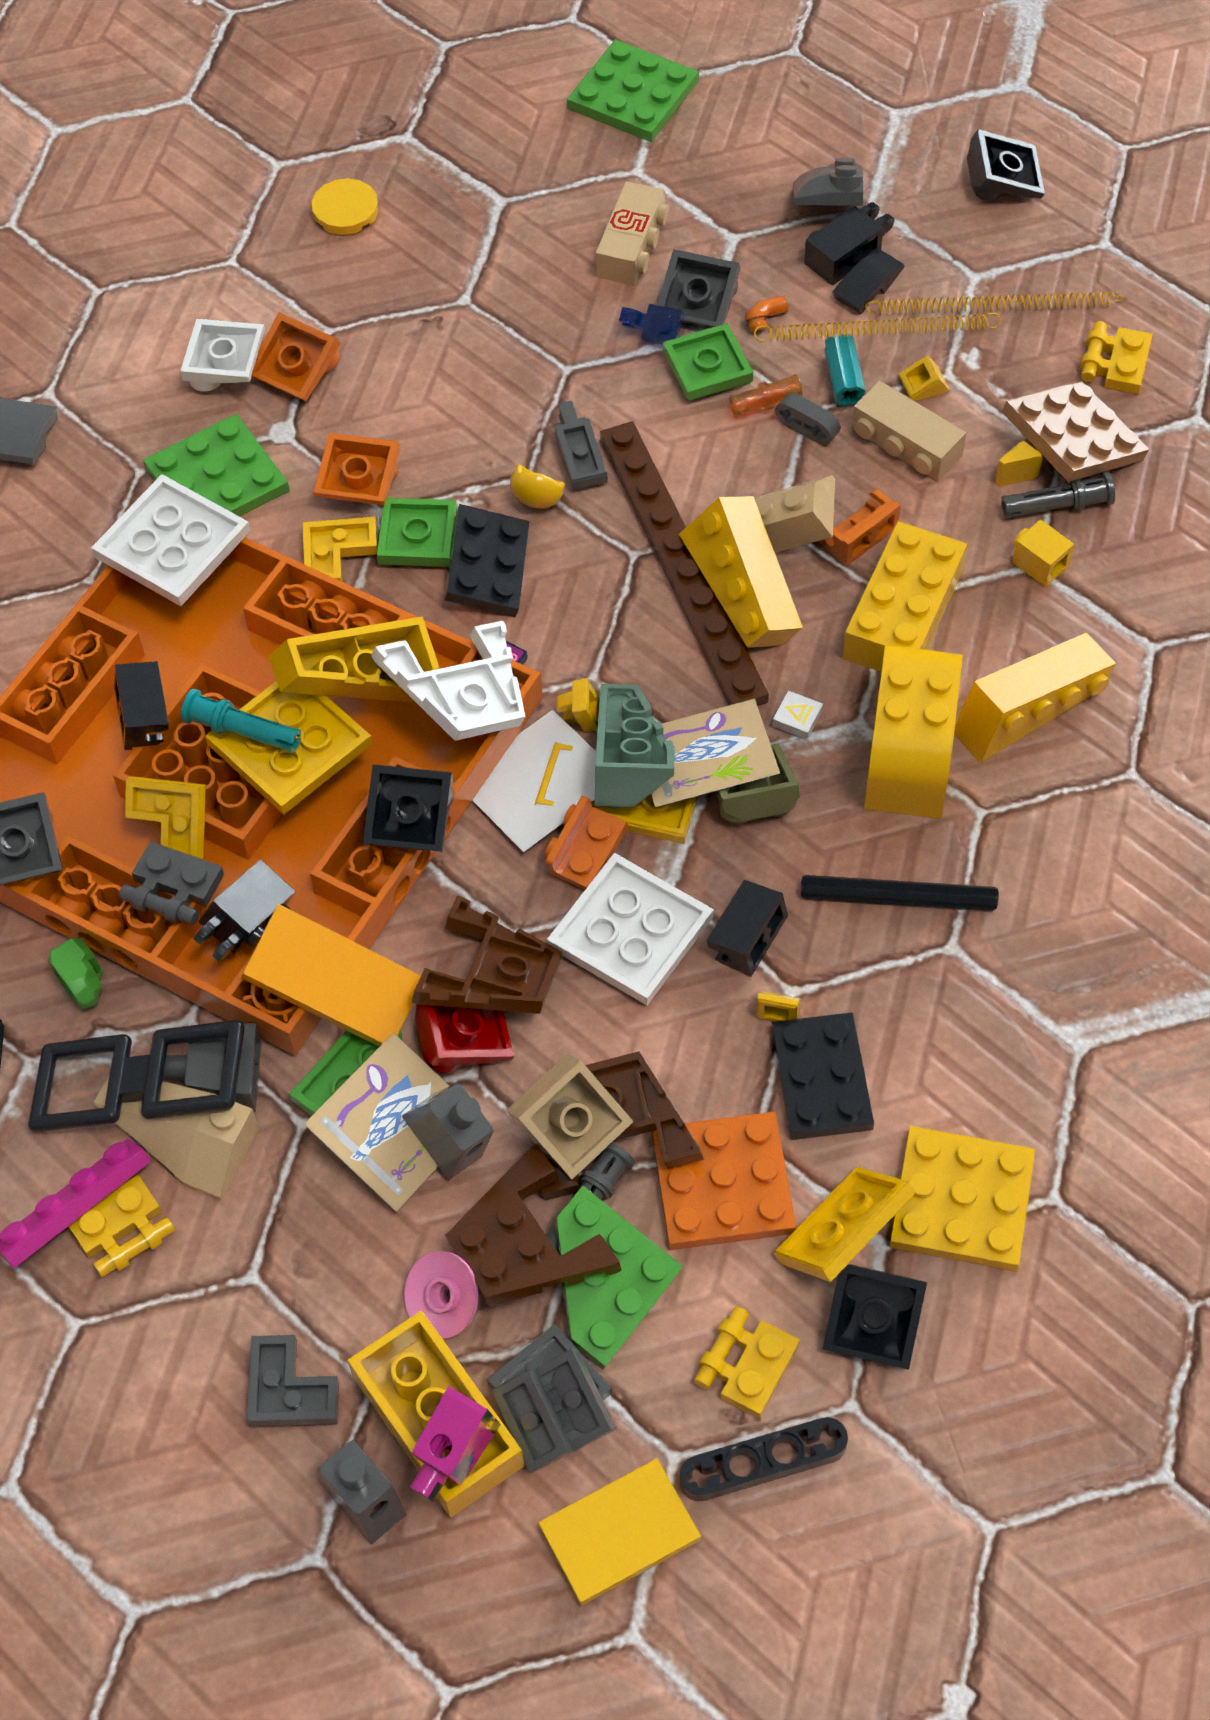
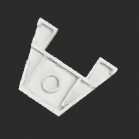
(462, 697)

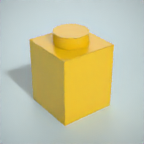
(1042, 552)

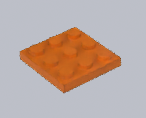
(734, 1191)

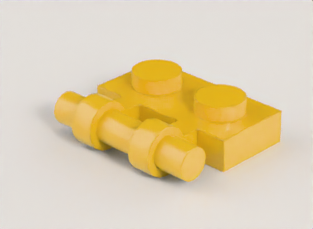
(1127, 362)
(116, 1216)
(758, 1370)

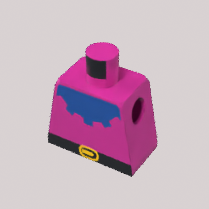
(454, 1424)

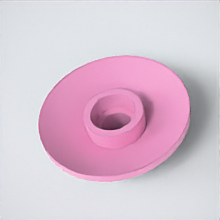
(428, 1288)

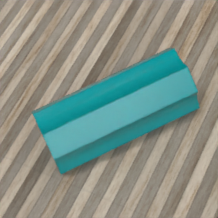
(844, 370)

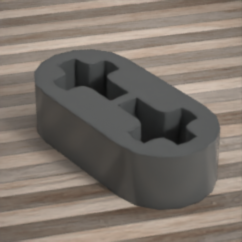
(807, 418)

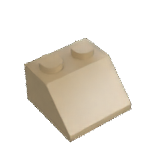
(799, 513)
(570, 1115)

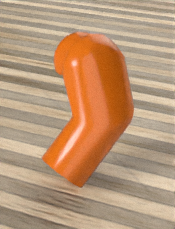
(765, 308)

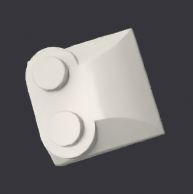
(221, 353)

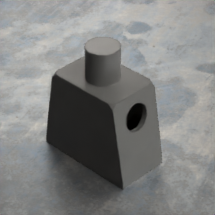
(204, 1065)
(450, 1128)
(358, 1488)

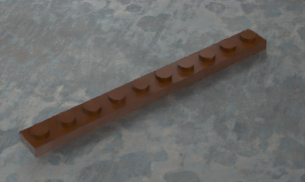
(662, 525)

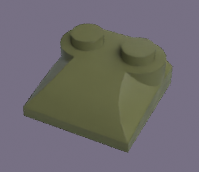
(761, 797)

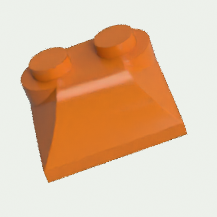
(295, 357)
(357, 469)

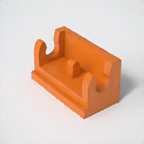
(863, 528)

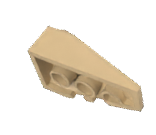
(196, 1148)

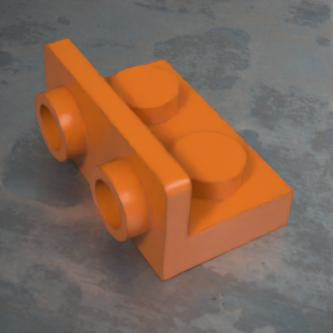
(584, 843)

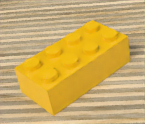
(905, 595)
(405, 1381)

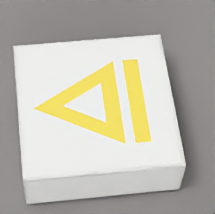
(797, 715)

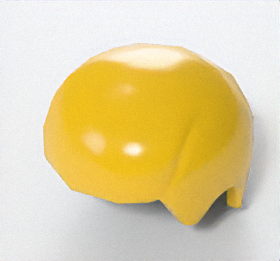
(535, 488)

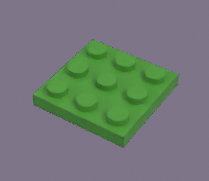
(633, 90)
(222, 466)

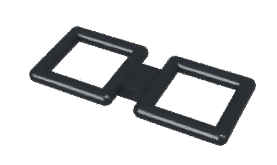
(137, 1076)

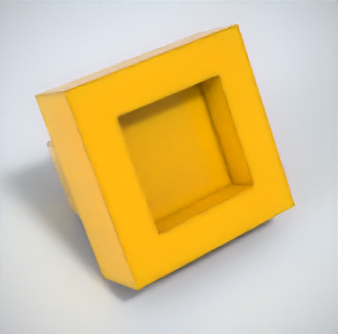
(580, 705)

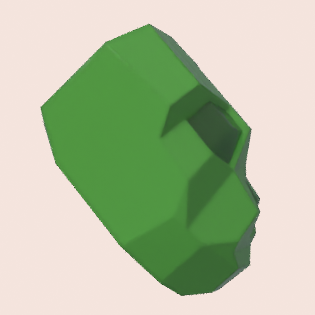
(77, 971)

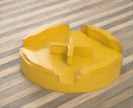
(345, 206)

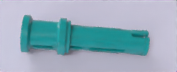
(224, 717)

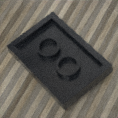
(487, 560)
(822, 1076)

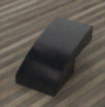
(867, 278)

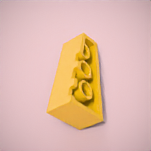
(743, 570)
(342, 662)
(1030, 694)

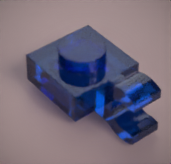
(657, 325)

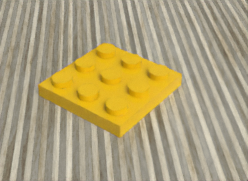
(326, 745)
(966, 1198)

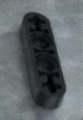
(766, 1466)

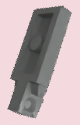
(579, 449)

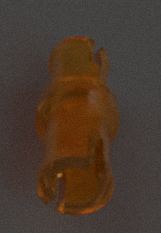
(764, 395)

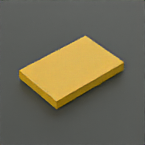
(844, 1223)
(619, 1531)

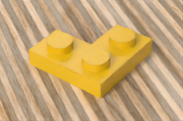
(332, 539)
(175, 805)

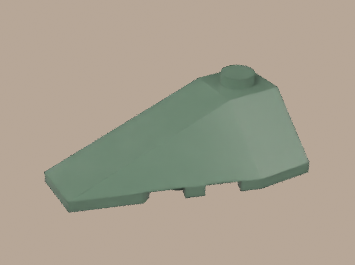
(629, 749)

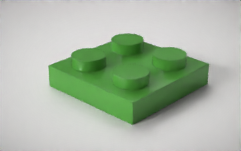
(707, 362)
(416, 532)

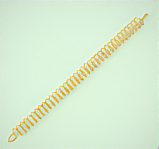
(991, 302)
(876, 326)

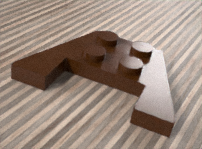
(507, 974)
(646, 1103)
(510, 1248)

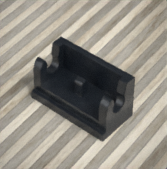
(140, 703)
(748, 927)

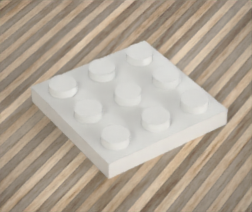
(171, 539)
(630, 928)

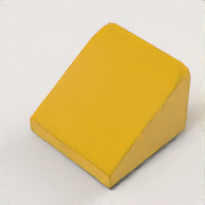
(923, 380)
(1019, 465)
(777, 1006)

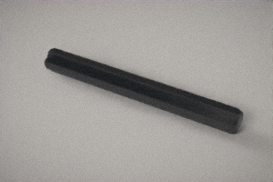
(899, 892)

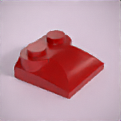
(461, 1036)

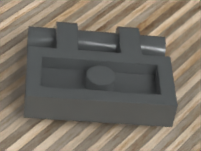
(176, 874)

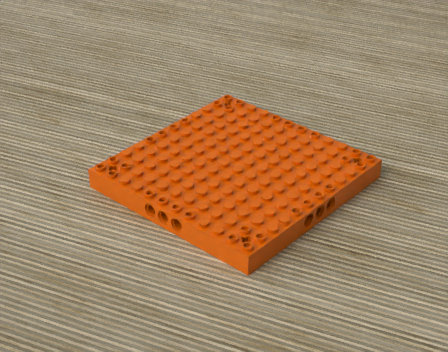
(67, 741)

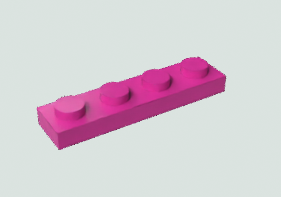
(81, 1194)

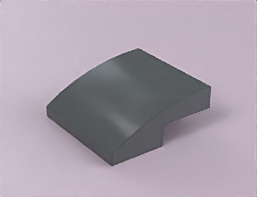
(24, 429)
(554, 1410)

